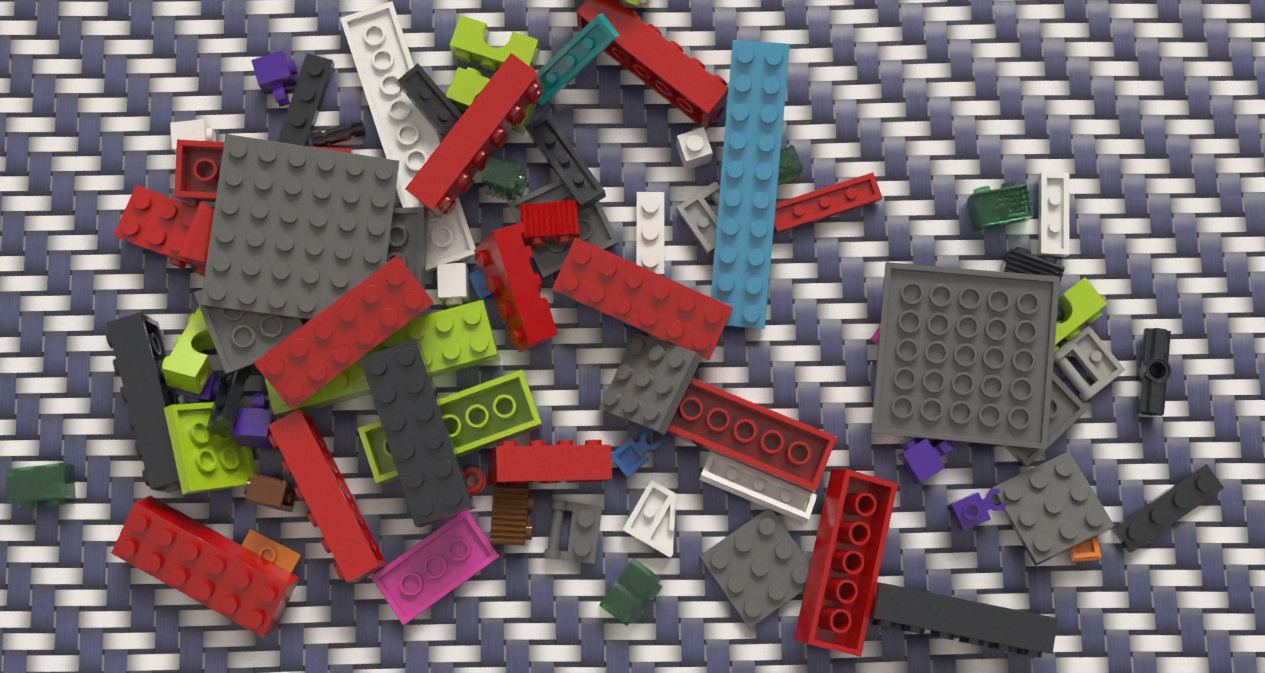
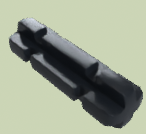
(338, 133)

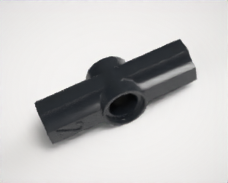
(1154, 353)

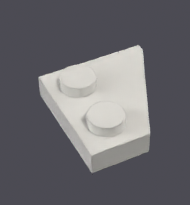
(654, 518)

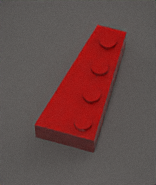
(516, 287)
(549, 463)

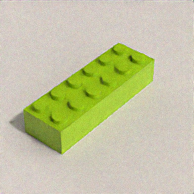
(475, 420)

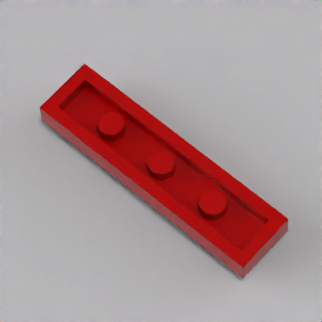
(826, 202)

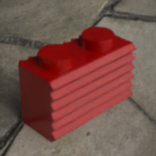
(550, 222)

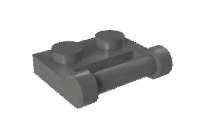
(583, 532)

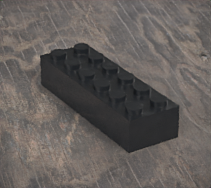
(139, 362)
(417, 433)
(968, 619)

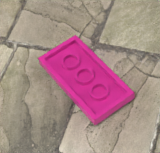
(435, 567)

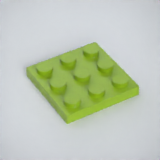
(203, 458)

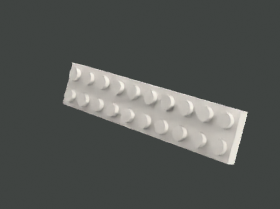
(404, 132)

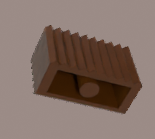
(270, 492)
(510, 515)

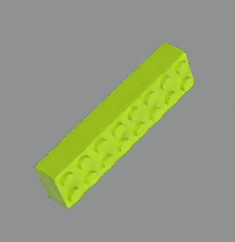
(449, 341)

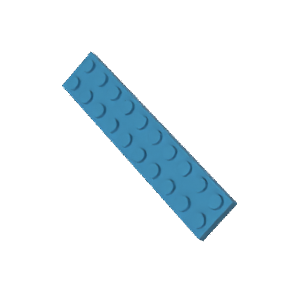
(750, 179)

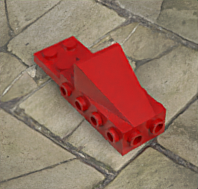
(168, 228)

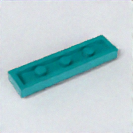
(576, 56)

